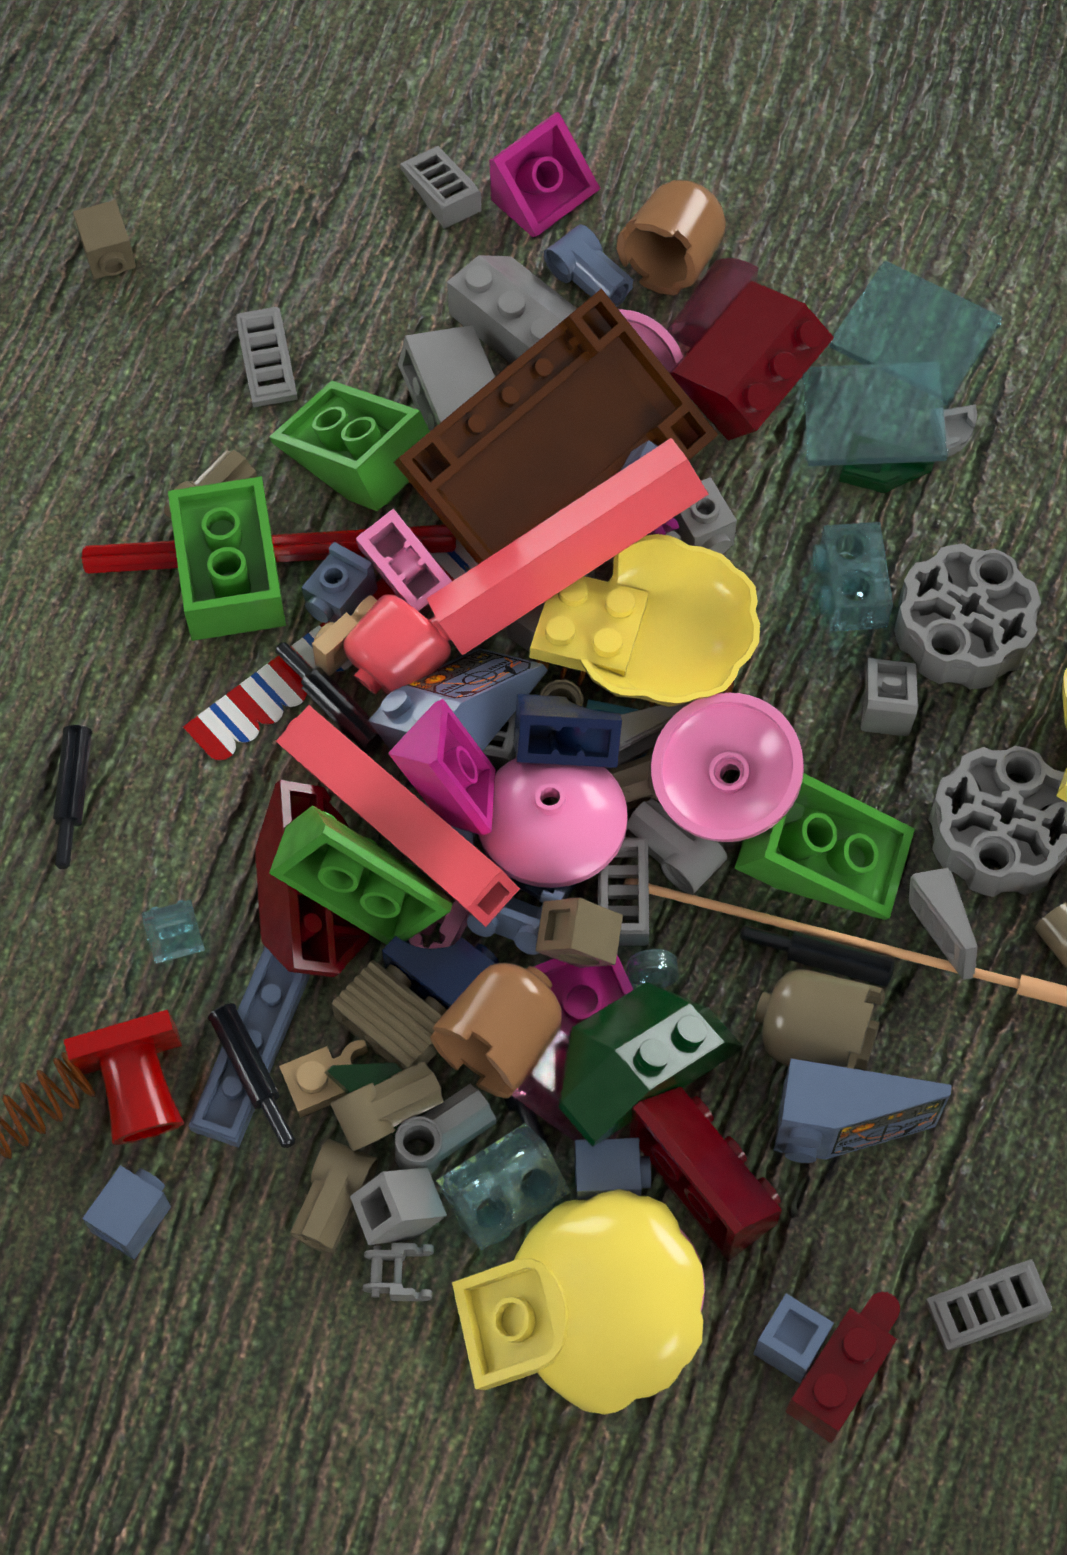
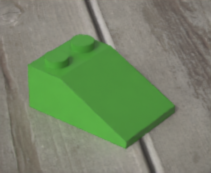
(352, 442)
(226, 558)
(832, 851)

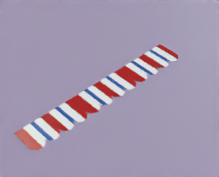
(277, 683)

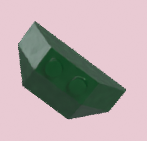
(635, 1052)

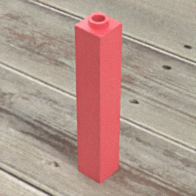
(566, 547)
(398, 816)

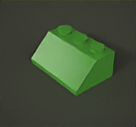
(357, 878)

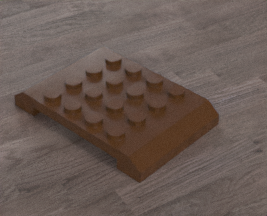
(550, 429)

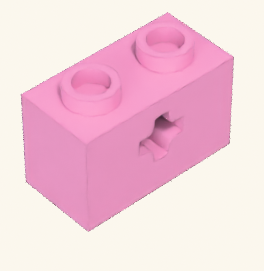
(402, 561)

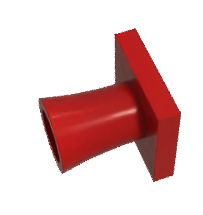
(132, 1074)

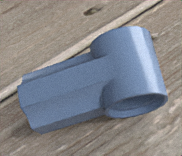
(581, 260)

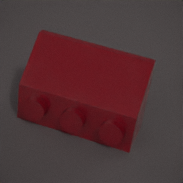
(750, 358)
(705, 1170)

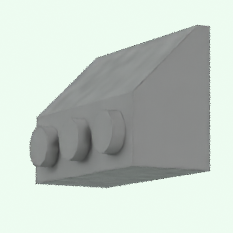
(505, 304)

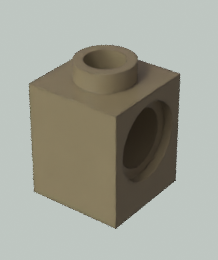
(104, 239)
(579, 932)

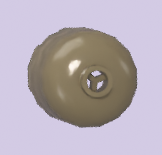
(819, 1019)

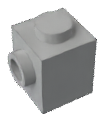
(708, 521)
(398, 1206)

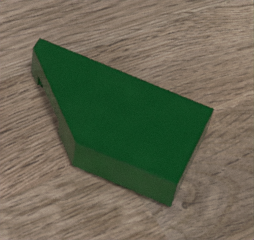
(883, 476)

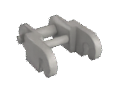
(397, 1254)

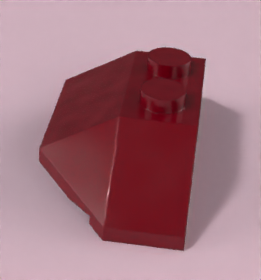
(293, 926)

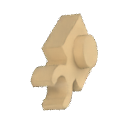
(329, 640)
(310, 1085)

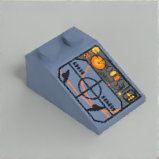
(475, 686)
(847, 1109)

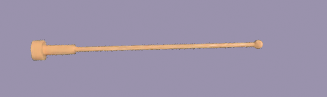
(1025, 986)

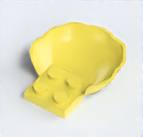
(662, 627)
(591, 1303)

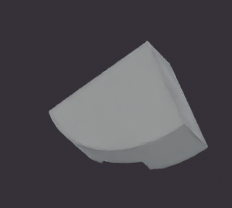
(959, 427)

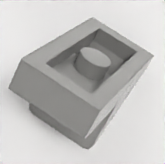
(890, 697)

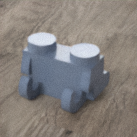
(516, 921)

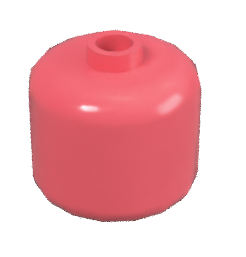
(394, 646)

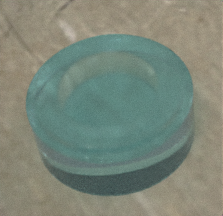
(653, 966)

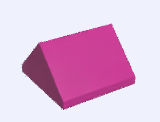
(541, 176)
(448, 769)

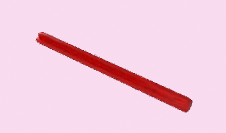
(286, 548)

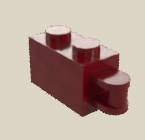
(846, 1367)

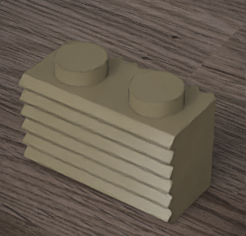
(389, 1015)

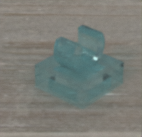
(173, 931)

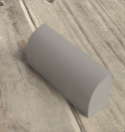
(443, 370)

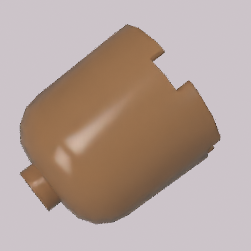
(672, 236)
(500, 1026)

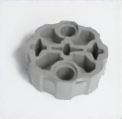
(942, 612)
(976, 829)

